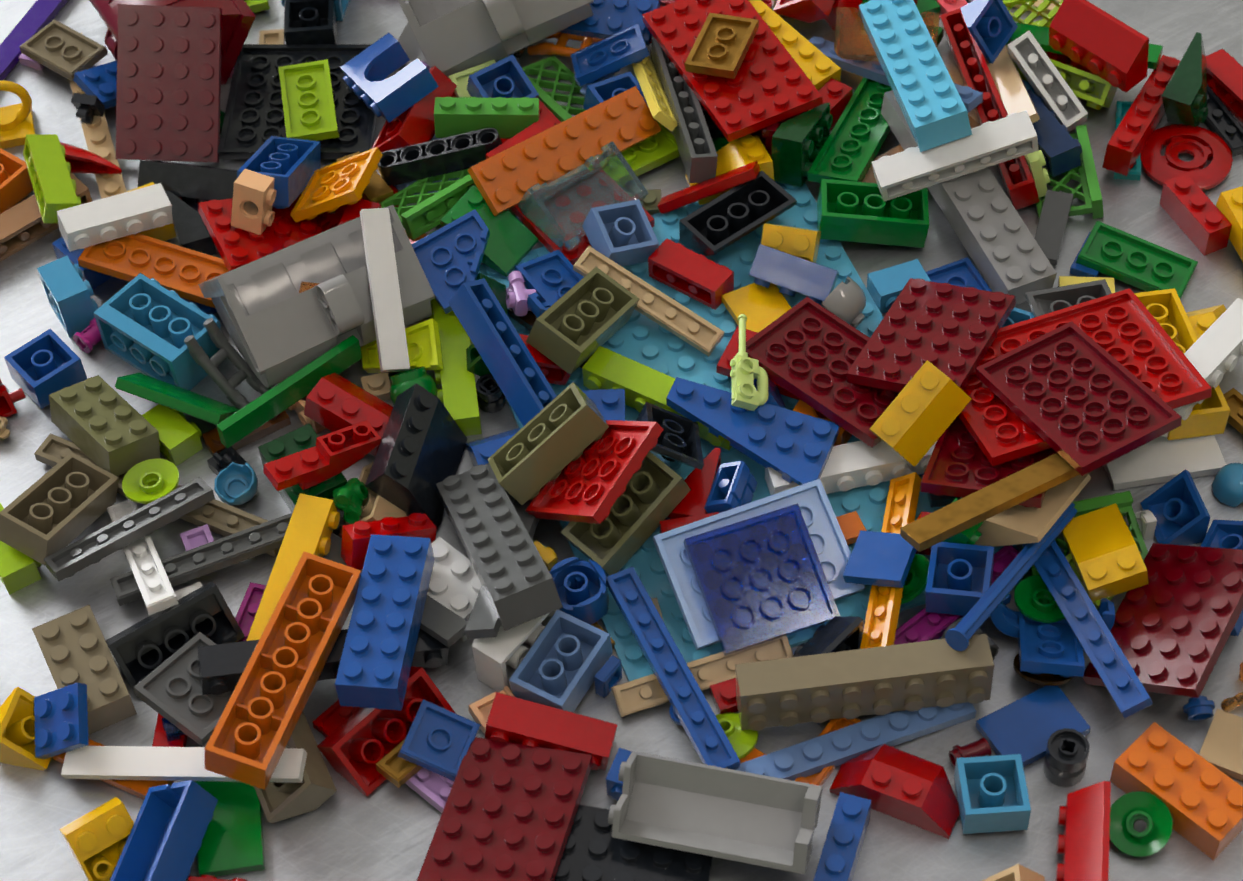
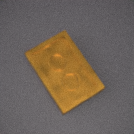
(721, 45)

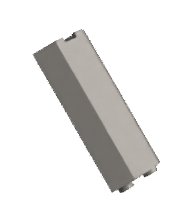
(716, 812)

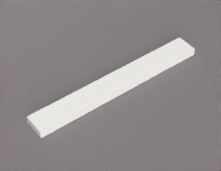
(163, 764)

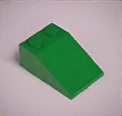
(508, 237)

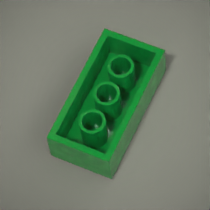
(859, 214)

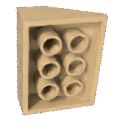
(1031, 524)

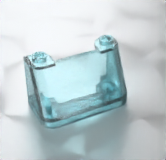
(565, 203)

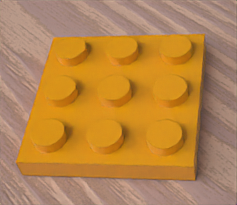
(336, 185)

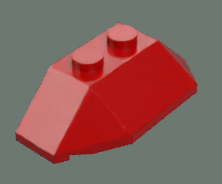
(901, 788)

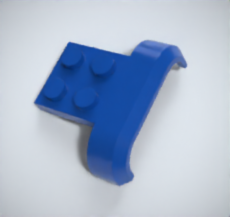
(550, 277)
(1047, 646)

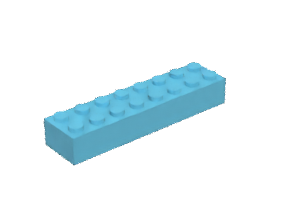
(915, 72)

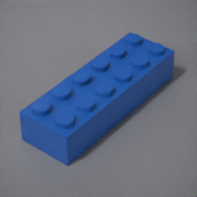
(385, 622)

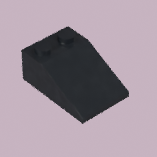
(679, 438)

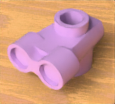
(517, 294)

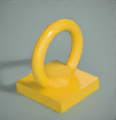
(15, 119)

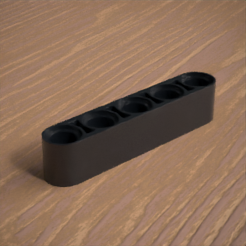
(437, 156)

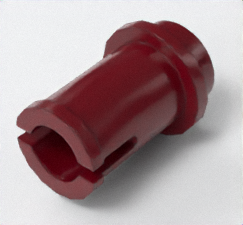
(974, 749)

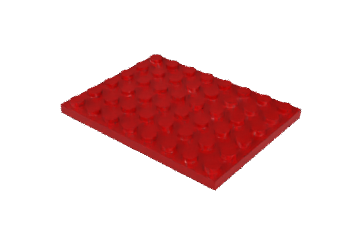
(1122, 329)

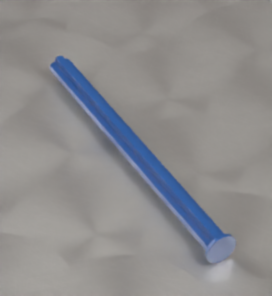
(959, 637)

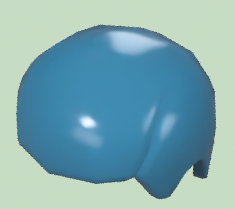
(236, 484)
(1229, 484)

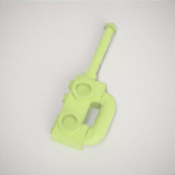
(743, 374)

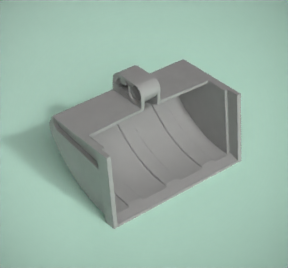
(472, 32)
(287, 329)

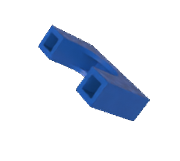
(395, 94)

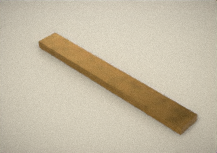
(987, 502)

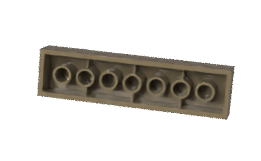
(862, 682)

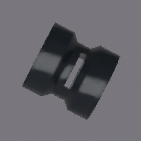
(489, 394)

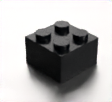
(310, 22)

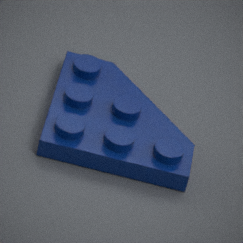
(453, 255)

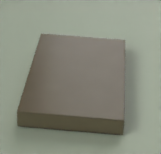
(63, 49)

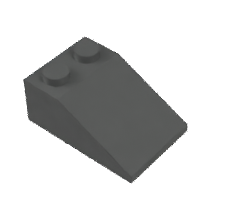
(1061, 297)

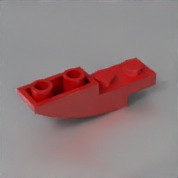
(329, 457)

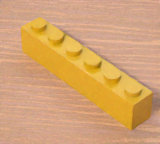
(307, 532)

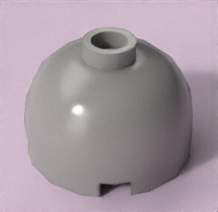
(847, 302)

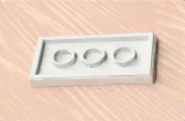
(1165, 459)

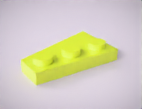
(422, 346)

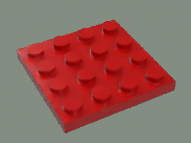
(240, 246)
(599, 476)

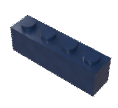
(1054, 140)

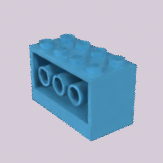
(148, 331)

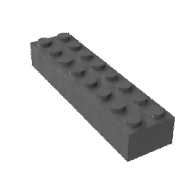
(499, 547)

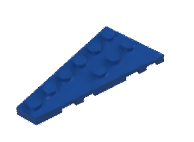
(770, 434)

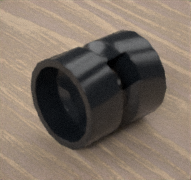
(1066, 757)

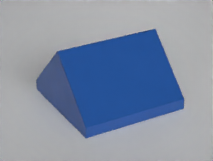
(989, 25)
(1178, 511)

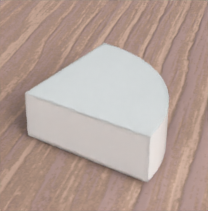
(1147, 523)

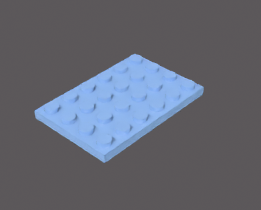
(821, 525)

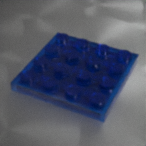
(761, 579)

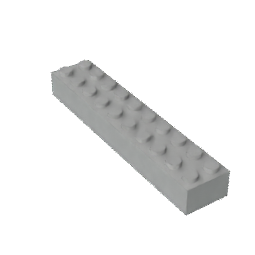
(984, 222)

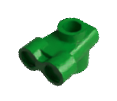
(350, 499)

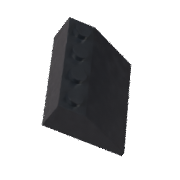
(416, 453)

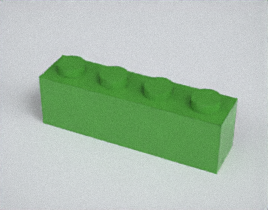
(470, 114)

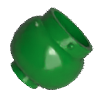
(406, 379)

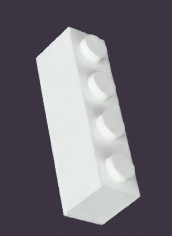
(1047, 81)
(114, 217)

